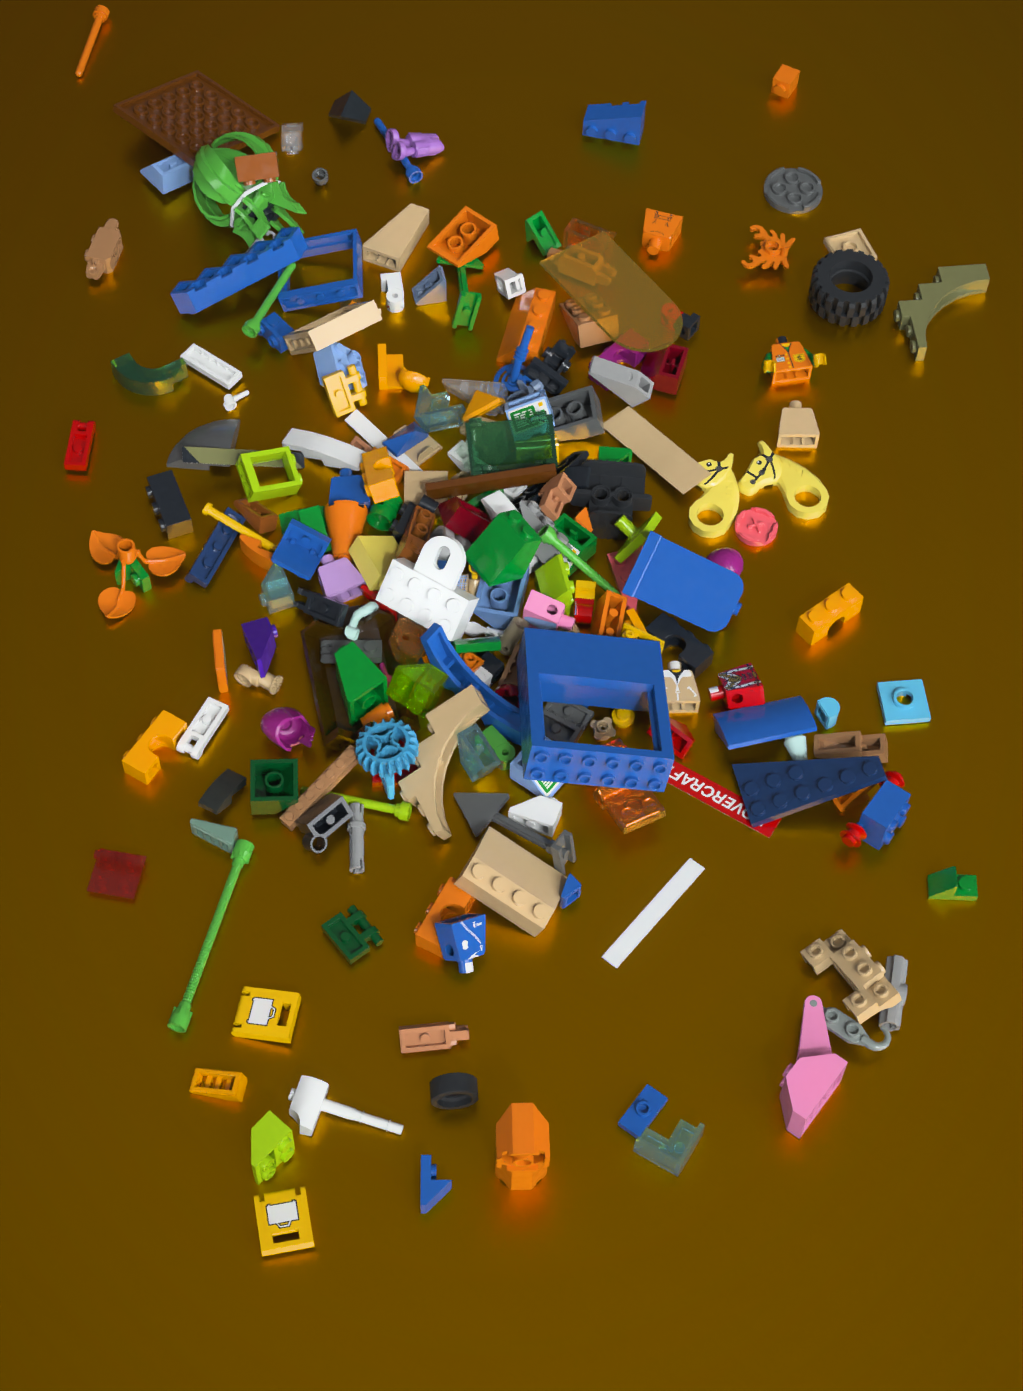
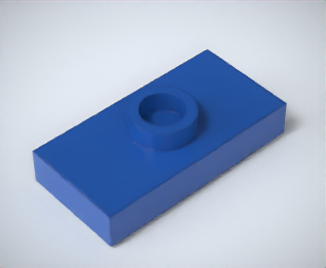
(642, 1111)

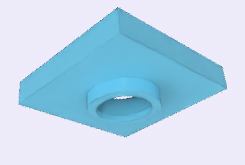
(897, 713)

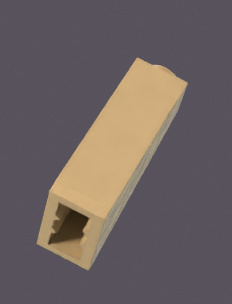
(397, 239)

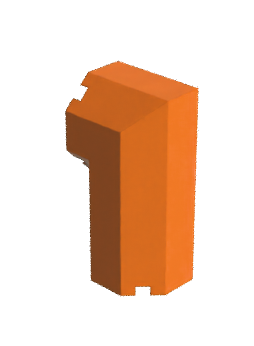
(521, 1146)

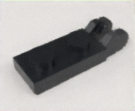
(322, 607)

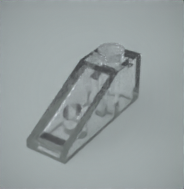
(466, 388)

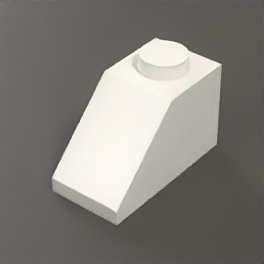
(538, 814)

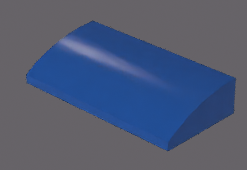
(764, 722)

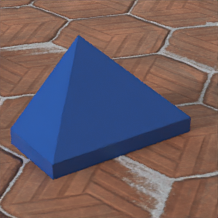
(405, 439)

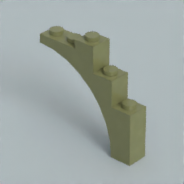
(947, 286)

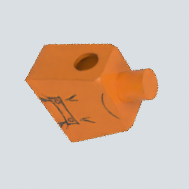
(660, 230)

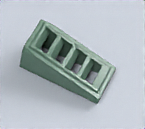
(216, 834)

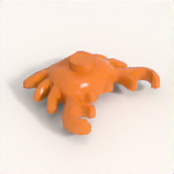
(772, 251)

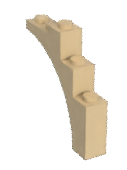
(425, 785)

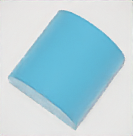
(827, 711)

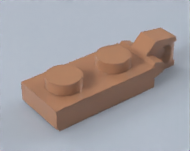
(431, 1036)

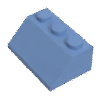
(501, 602)

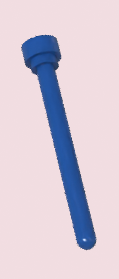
(413, 172)

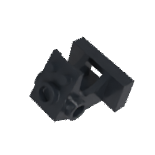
(554, 362)

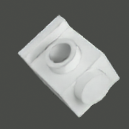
(510, 283)

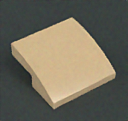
(415, 485)

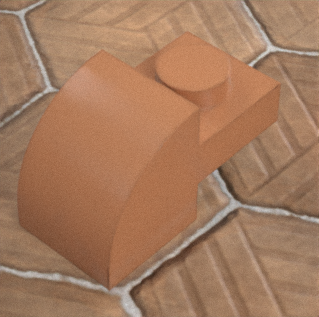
(555, 494)

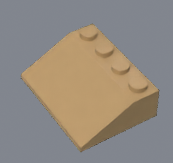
(512, 882)

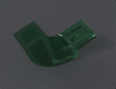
(147, 380)

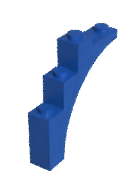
(443, 656)

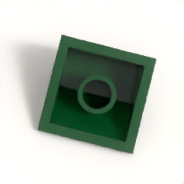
(273, 785)

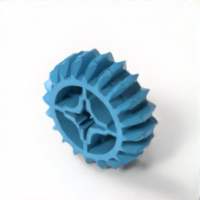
(389, 755)

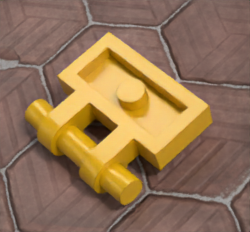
(338, 391)

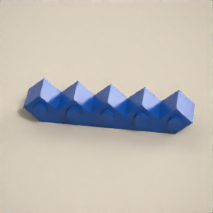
(239, 271)

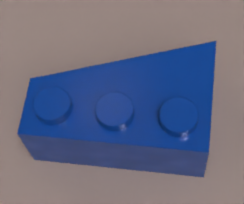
(616, 122)

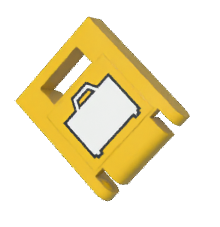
(260, 1013)
(283, 1214)

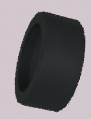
(453, 1090)

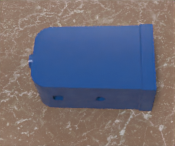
(685, 584)

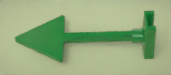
(468, 302)

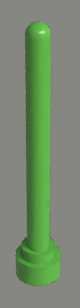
(252, 327)
(549, 536)

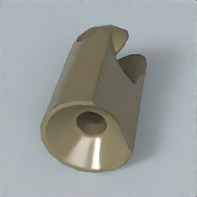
(512, 635)

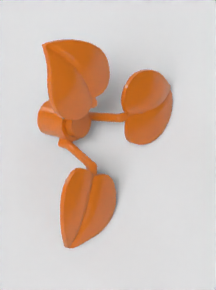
(109, 546)

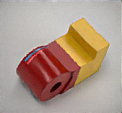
(584, 601)

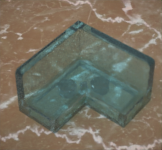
(433, 411)
(672, 1152)

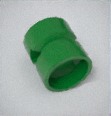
(384, 513)

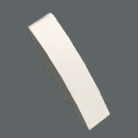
(321, 447)

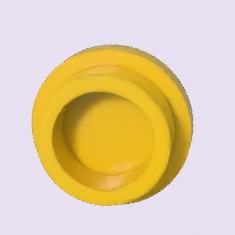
(623, 718)

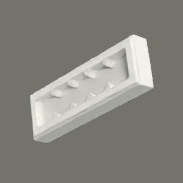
(211, 366)

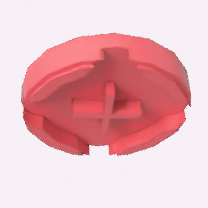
(756, 526)

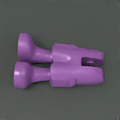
(414, 145)

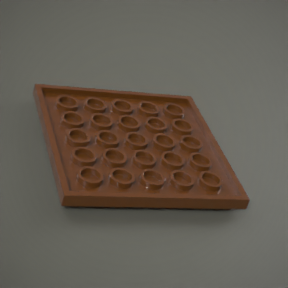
(193, 114)

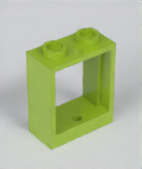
(249, 480)

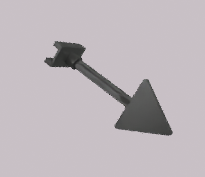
(484, 808)

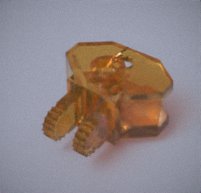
(407, 637)

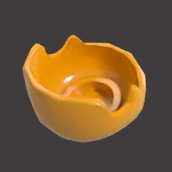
(412, 380)

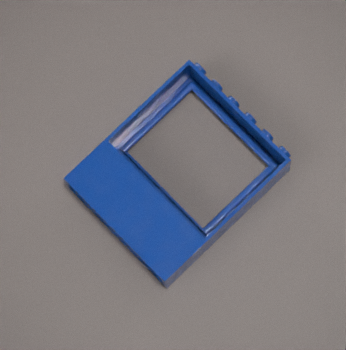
(598, 674)

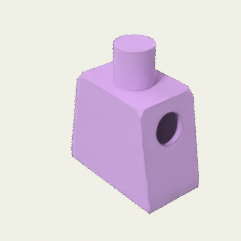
(339, 579)

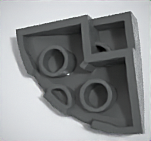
(211, 435)

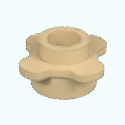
(600, 734)

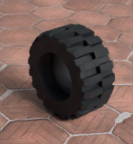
(852, 269)

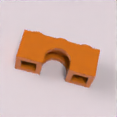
(449, 901)

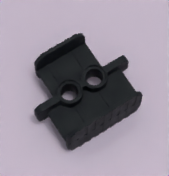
(612, 491)

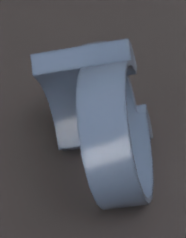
(534, 386)

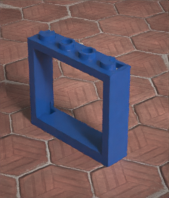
(328, 292)

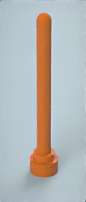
(100, 15)

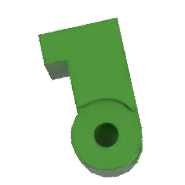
(502, 748)

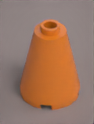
(344, 523)

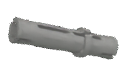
(356, 844)

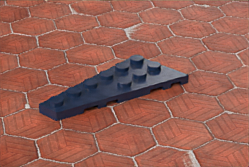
(788, 787)

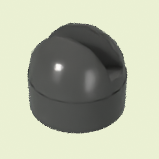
(322, 174)

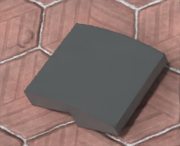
(566, 721)

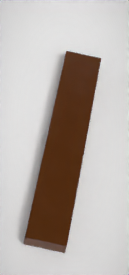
(491, 481)

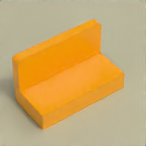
(389, 368)

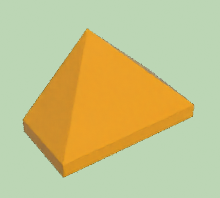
(481, 404)

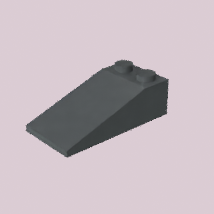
(577, 414)

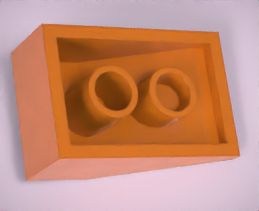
(465, 238)

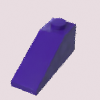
(261, 643)

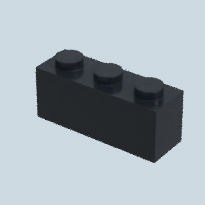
(169, 504)

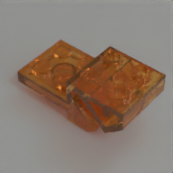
(628, 806)

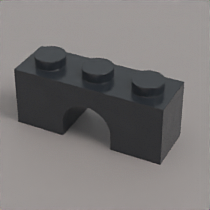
(694, 655)

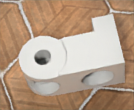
(395, 295)

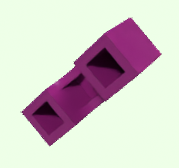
(619, 354)

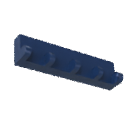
(213, 551)

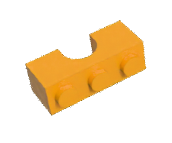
(379, 475)
(840, 605)
(163, 731)

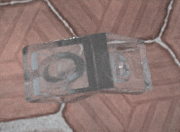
(292, 138)

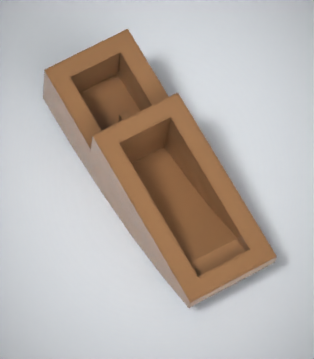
(850, 745)

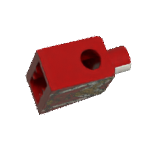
(738, 688)

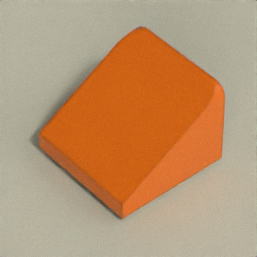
(583, 519)

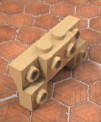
(854, 964)

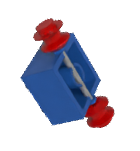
(881, 815)

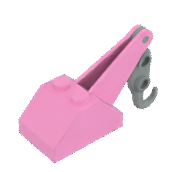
(817, 1070)

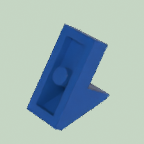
(431, 1189)

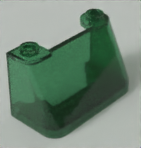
(510, 444)

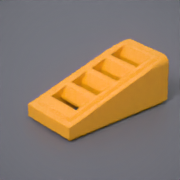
(234, 1087)

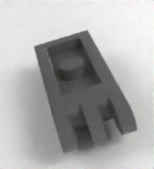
(370, 648)

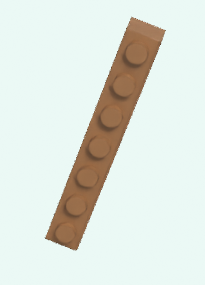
(320, 787)

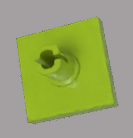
(635, 535)

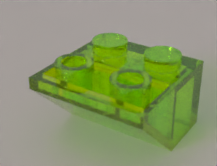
(417, 687)

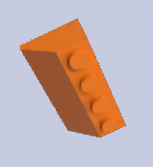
(532, 309)

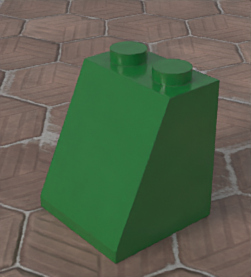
(504, 549)
(359, 682)

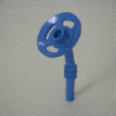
(513, 370)

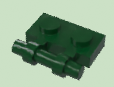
(347, 939)

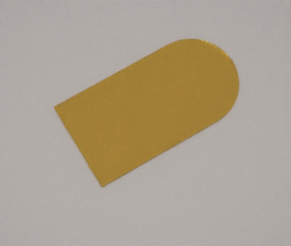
(616, 294)

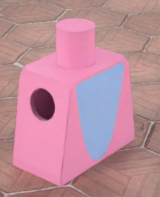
(546, 613)

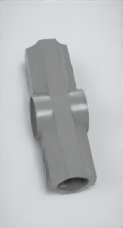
(896, 974)

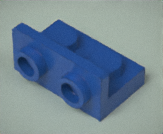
(273, 330)

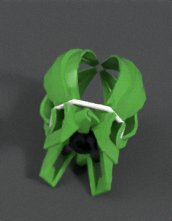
(217, 181)

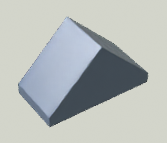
(431, 288)

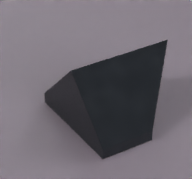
(350, 108)

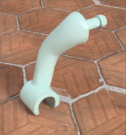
(351, 630)

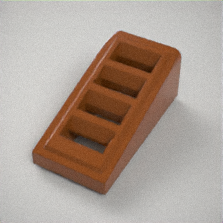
(257, 515)

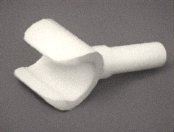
(230, 401)

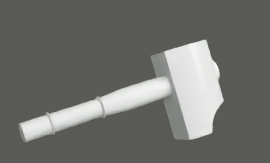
(310, 1100)

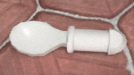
(475, 629)

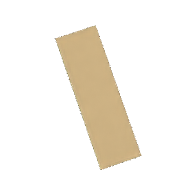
(656, 450)

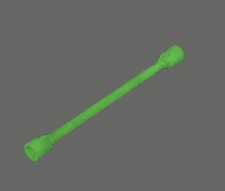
(181, 1015)

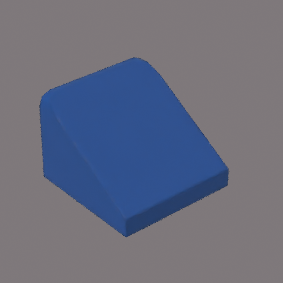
(570, 891)

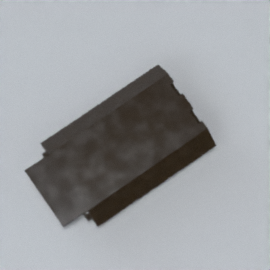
(328, 700)

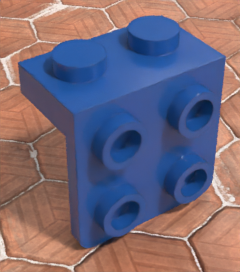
(300, 549)

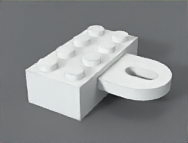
(430, 593)

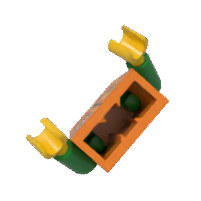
(790, 361)

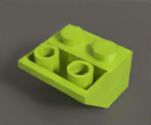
(553, 581)
(270, 1145)

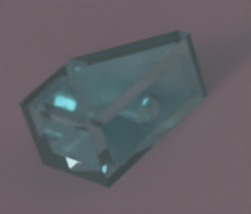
(276, 590)
(476, 753)

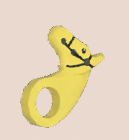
(789, 477)
(719, 495)

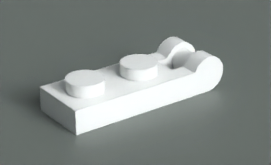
(202, 727)

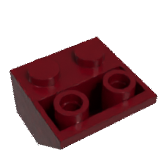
(666, 368)
(463, 518)

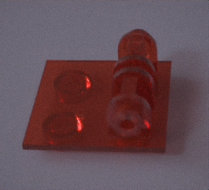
(116, 873)

